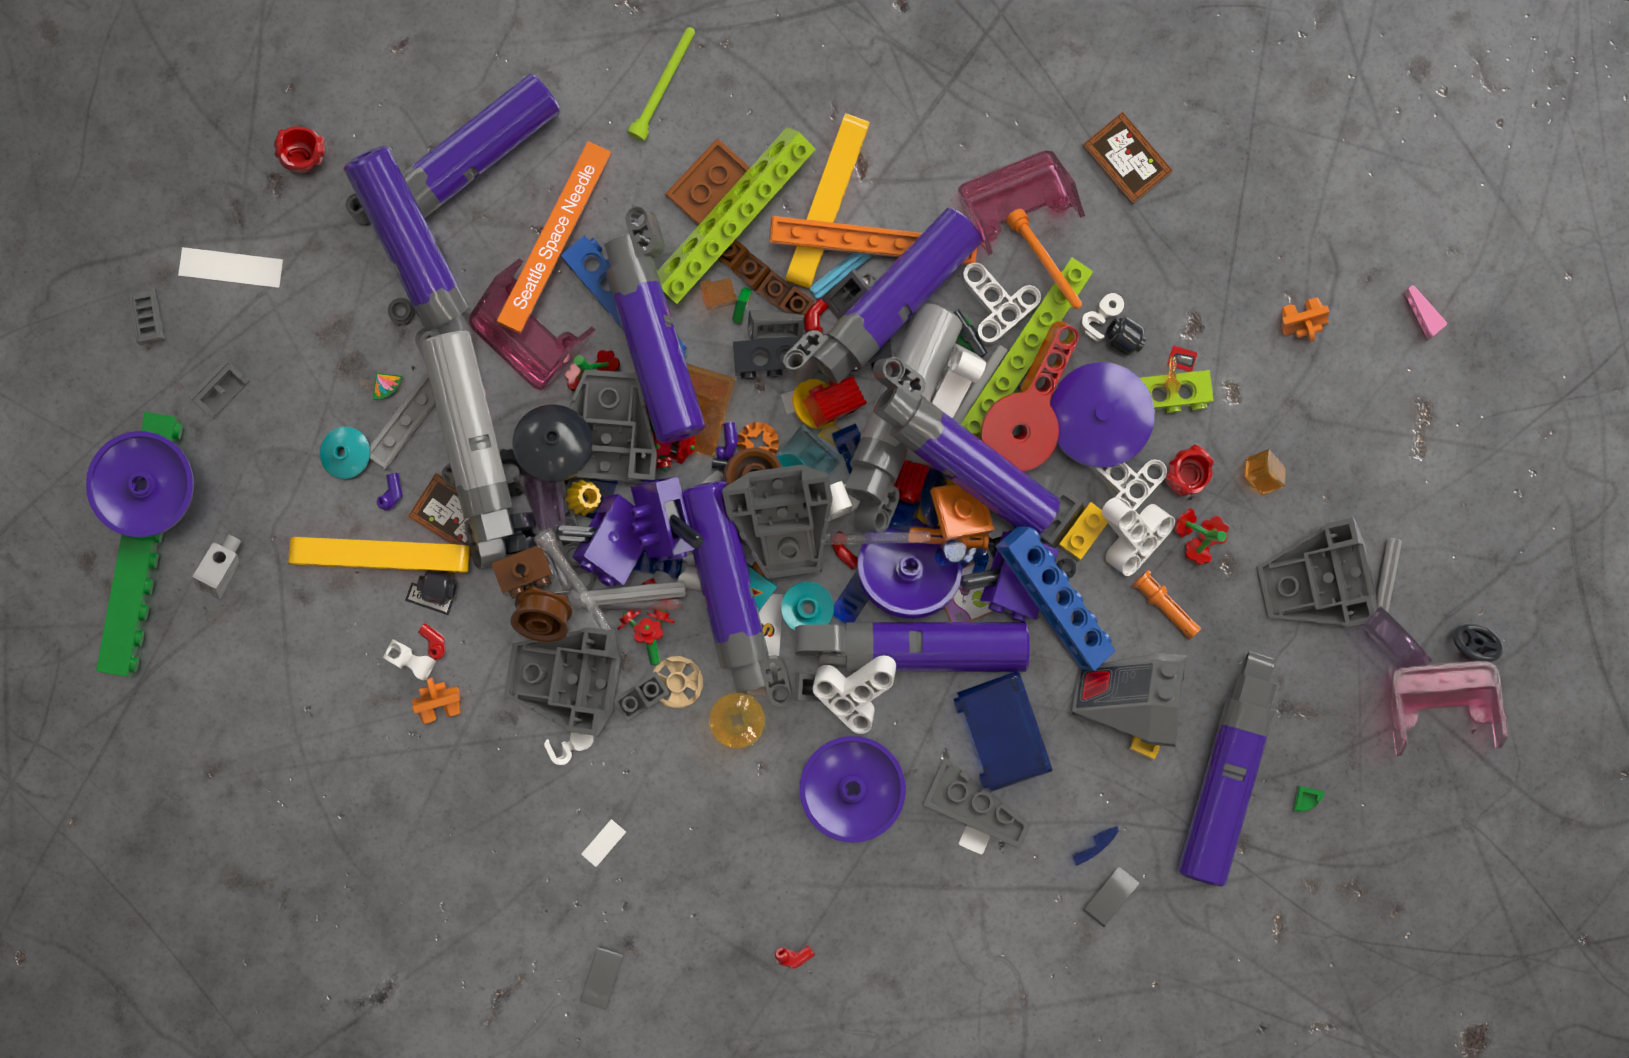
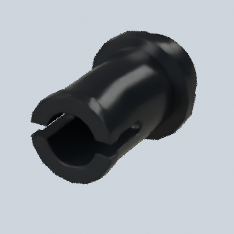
(1070, 563)

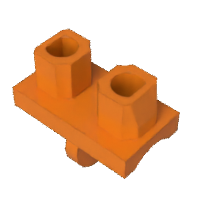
(1306, 322)
(433, 697)

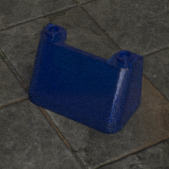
(1004, 731)

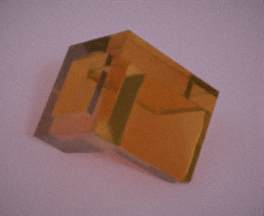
(718, 293)
(1265, 472)

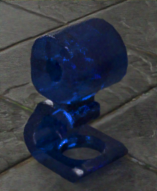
(954, 552)
(652, 565)

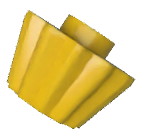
(575, 499)

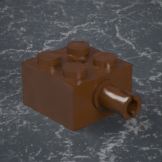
(523, 571)

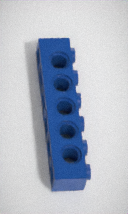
(577, 257)
(1014, 550)

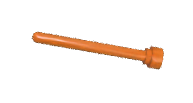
(1019, 222)

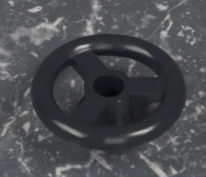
(1477, 646)

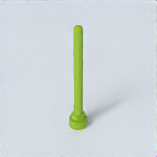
(639, 128)

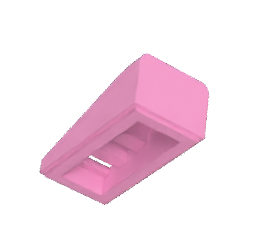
(1427, 316)

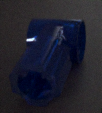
(847, 442)

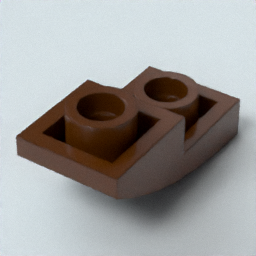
(744, 264)
(784, 295)

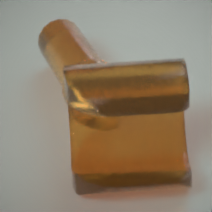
(1172, 375)

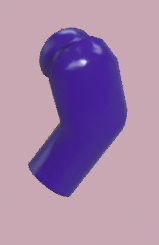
(731, 441)
(392, 495)

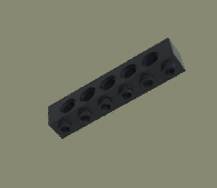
(772, 348)

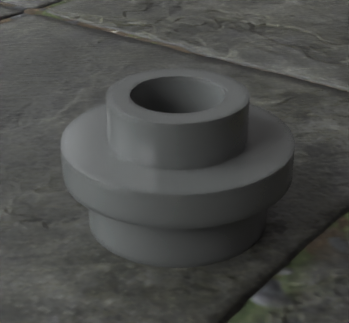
(397, 303)

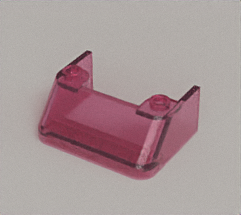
(1020, 185)
(534, 352)
(1446, 686)

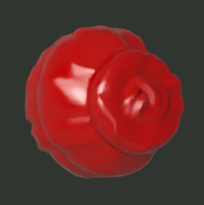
(299, 148)
(1190, 471)

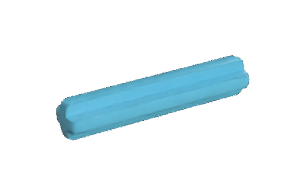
(833, 277)

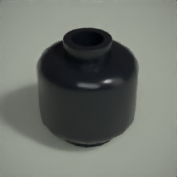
(1125, 336)
(437, 587)

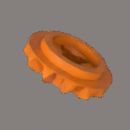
(752, 431)

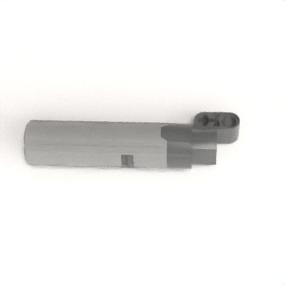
(470, 443)
(878, 454)

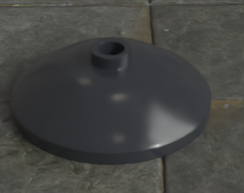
(552, 459)

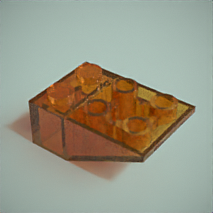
(714, 397)

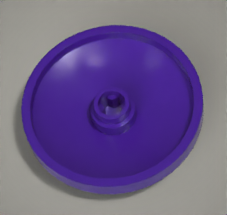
(1102, 414)
(140, 484)
(907, 577)
(852, 789)

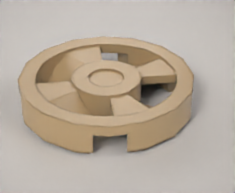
(678, 681)

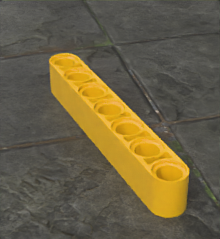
(829, 194)
(378, 554)

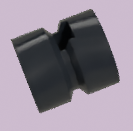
(523, 536)

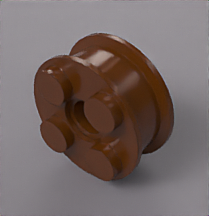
(746, 460)
(541, 615)

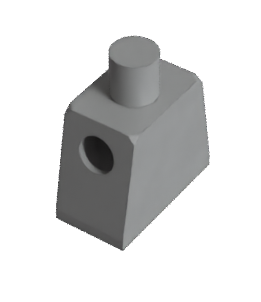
(215, 577)

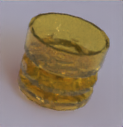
(752, 717)

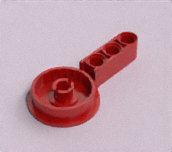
(1031, 407)

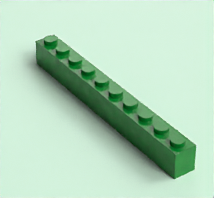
(132, 581)

